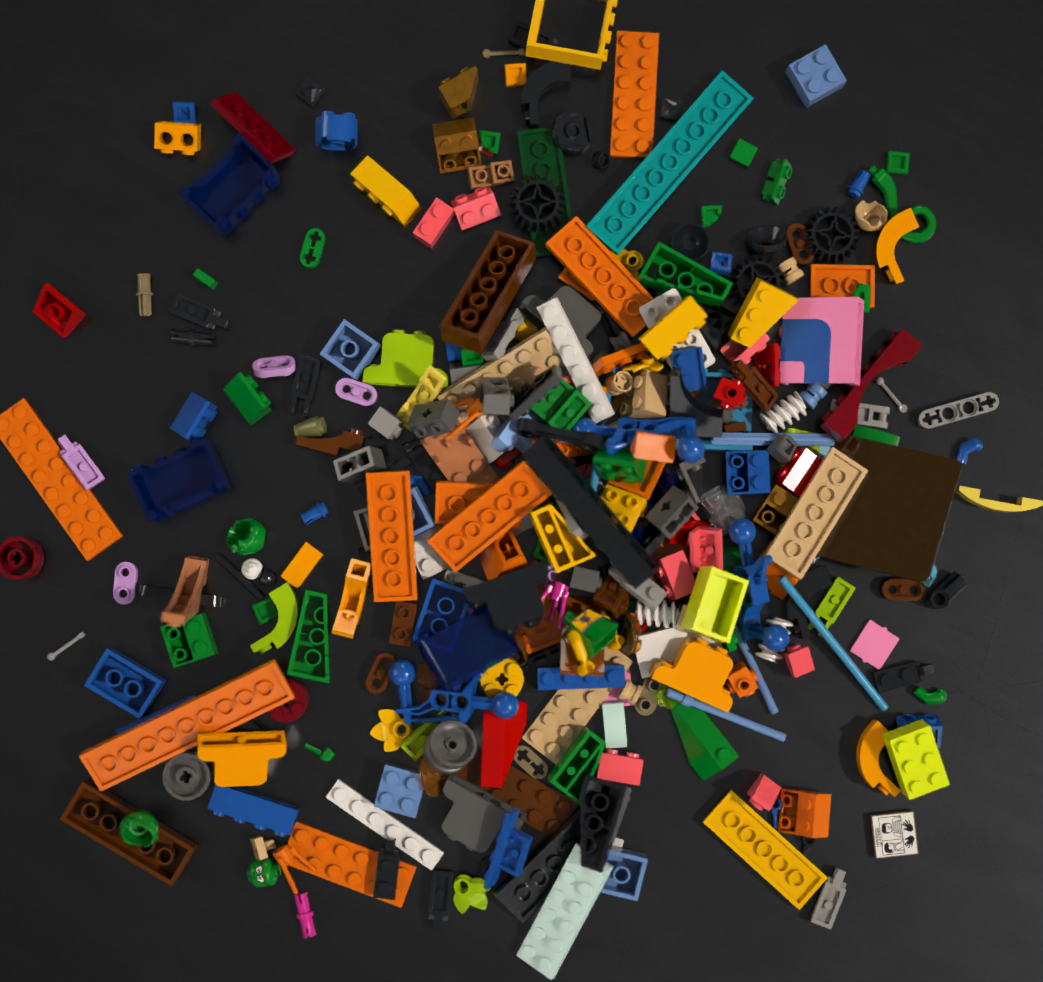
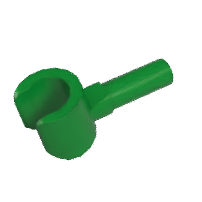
(326, 755)

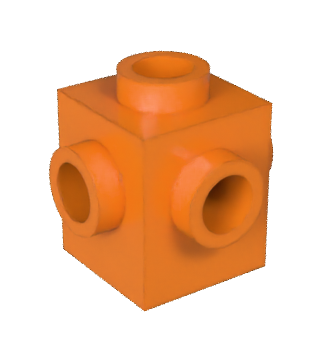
(742, 680)

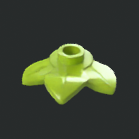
(471, 895)

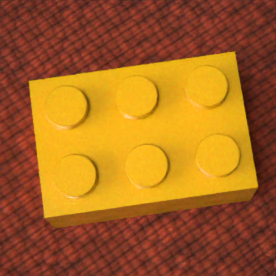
(673, 328)

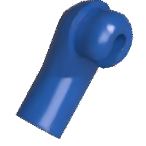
(967, 447)
(422, 485)

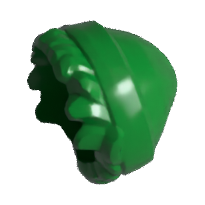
(246, 536)
(139, 828)

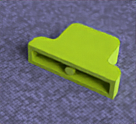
(403, 360)

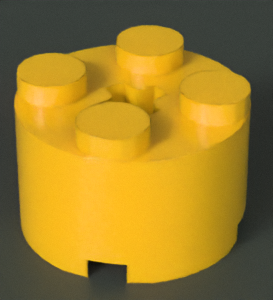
(511, 684)

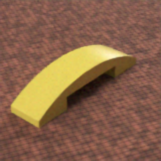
(425, 392)
(972, 496)

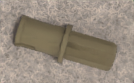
(144, 294)

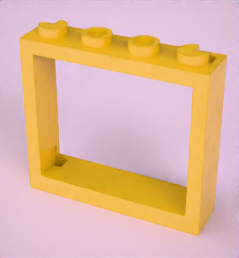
(567, 55)

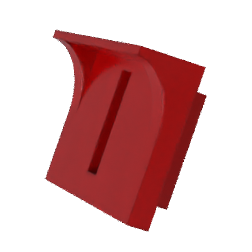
(769, 356)

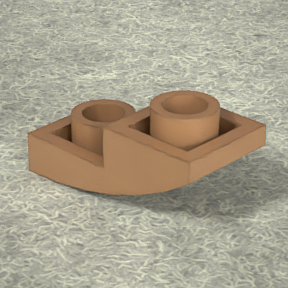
(490, 175)

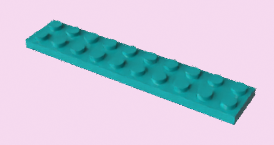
(669, 163)

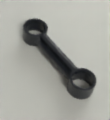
(586, 440)

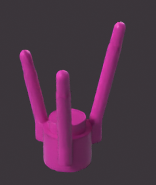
(558, 593)

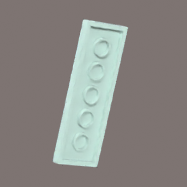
(562, 915)

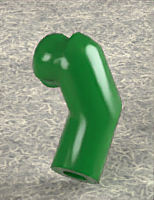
(932, 698)

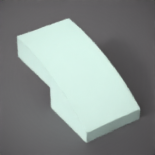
(614, 724)

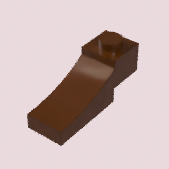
(348, 441)

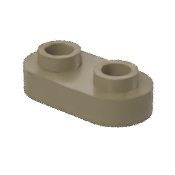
(647, 694)

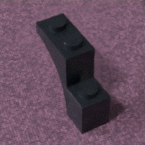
(682, 403)

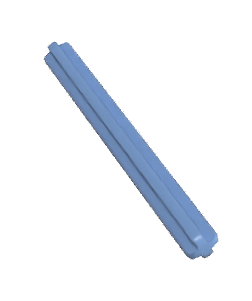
(766, 439)

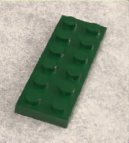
(543, 157)

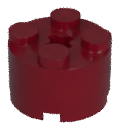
(31, 555)
(296, 707)

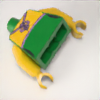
(591, 634)

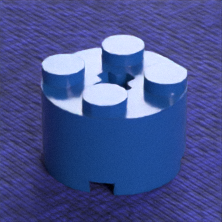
(336, 131)

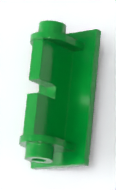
(780, 173)

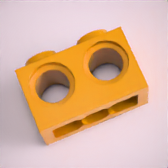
(177, 131)

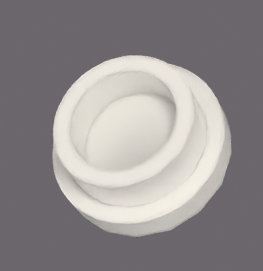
(252, 568)

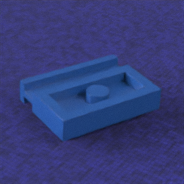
(691, 366)

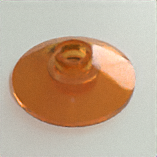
(522, 640)
(431, 780)

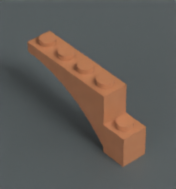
(188, 591)

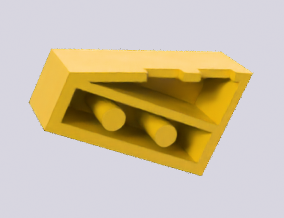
(386, 191)
(759, 312)
(559, 544)

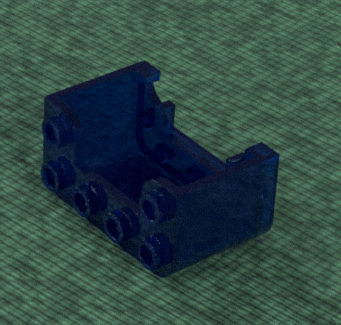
(232, 186)
(179, 480)

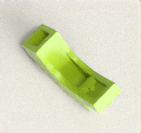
(288, 615)

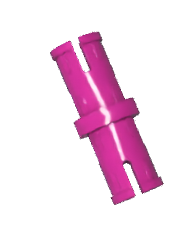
(304, 914)

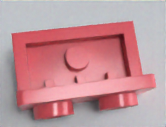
(475, 207)
(734, 351)
(705, 548)

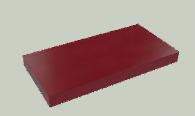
(253, 127)

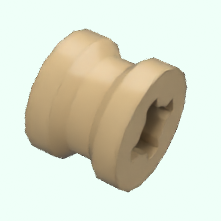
(630, 692)

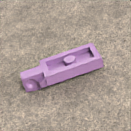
(80, 463)

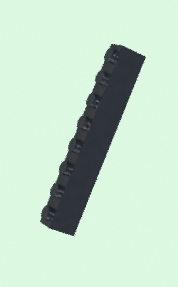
(590, 511)

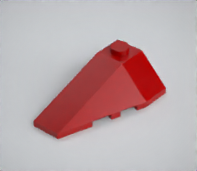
(500, 745)

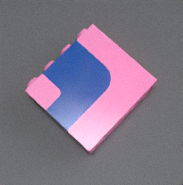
(822, 341)

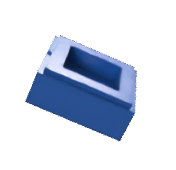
(184, 112)
(720, 263)

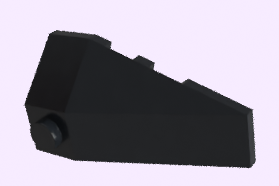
(716, 326)
(601, 815)

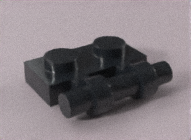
(531, 677)

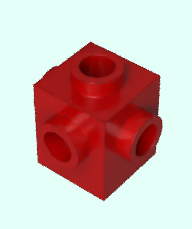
(721, 394)

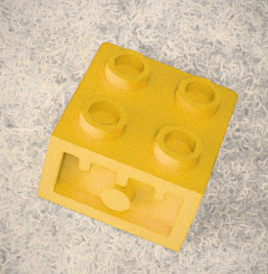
(625, 505)

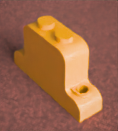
(698, 672)
(241, 756)

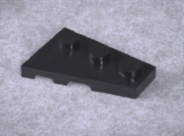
(535, 392)

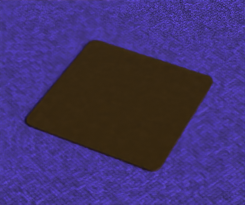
(896, 510)

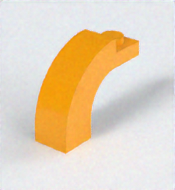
(888, 237)
(353, 598)
(867, 758)

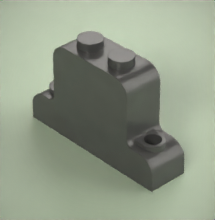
(579, 312)
(474, 814)

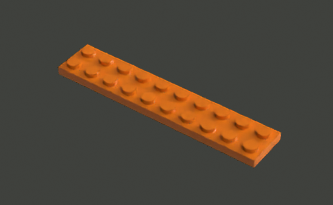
(178, 727)

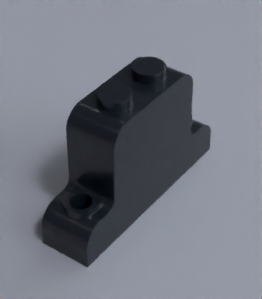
(511, 599)

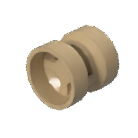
(794, 274)
(619, 383)

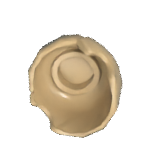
(871, 216)

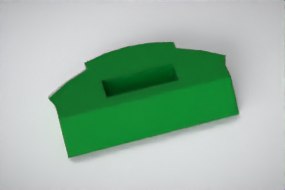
(863, 292)

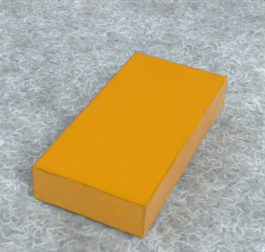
(302, 565)

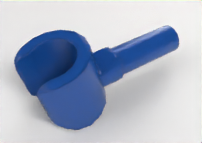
(774, 811)

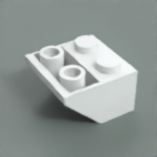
(482, 433)

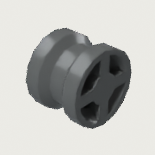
(620, 342)

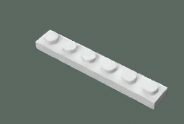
(575, 359)
(385, 824)

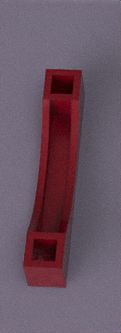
(844, 417)

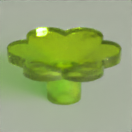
(663, 700)

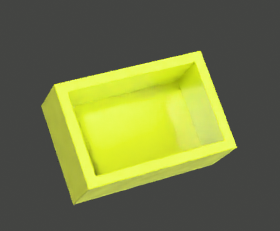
(714, 604)
(915, 759)

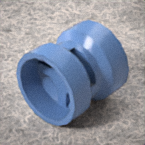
(812, 395)

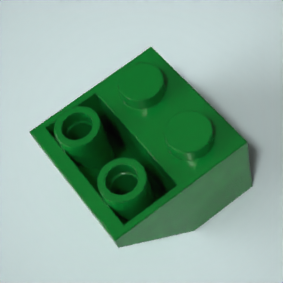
(247, 399)
(620, 466)
(189, 641)

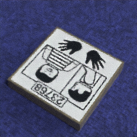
(894, 834)

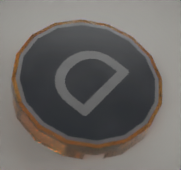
(629, 629)

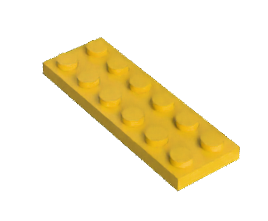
(764, 849)

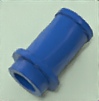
(859, 183)
(314, 513)

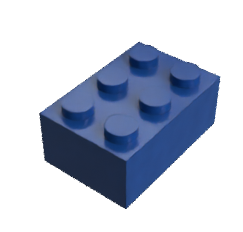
(441, 607)
(125, 682)

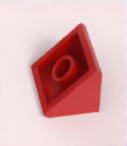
(57, 311)

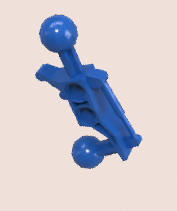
(689, 447)
(774, 636)
(402, 674)

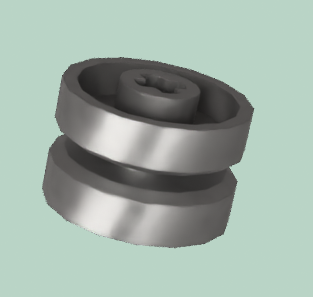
(449, 747)
(179, 784)

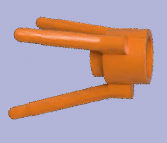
(474, 411)
(284, 857)

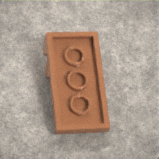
(459, 458)

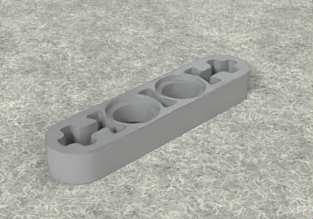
(957, 408)

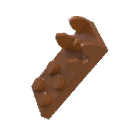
(568, 658)

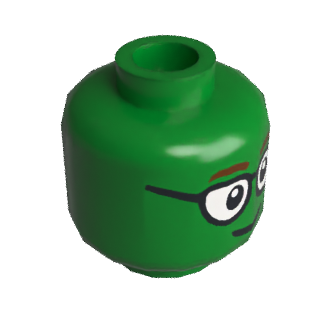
(263, 872)

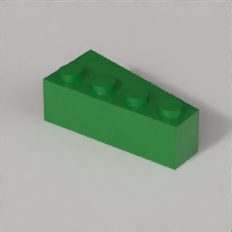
(672, 270)
(310, 646)

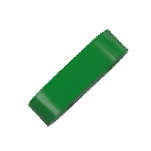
(317, 250)

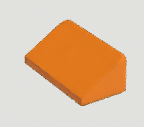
(653, 447)

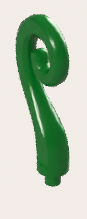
(886, 184)

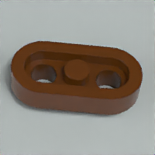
(799, 245)
(902, 589)
(379, 672)

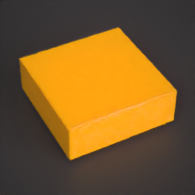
(515, 74)

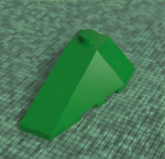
(703, 742)

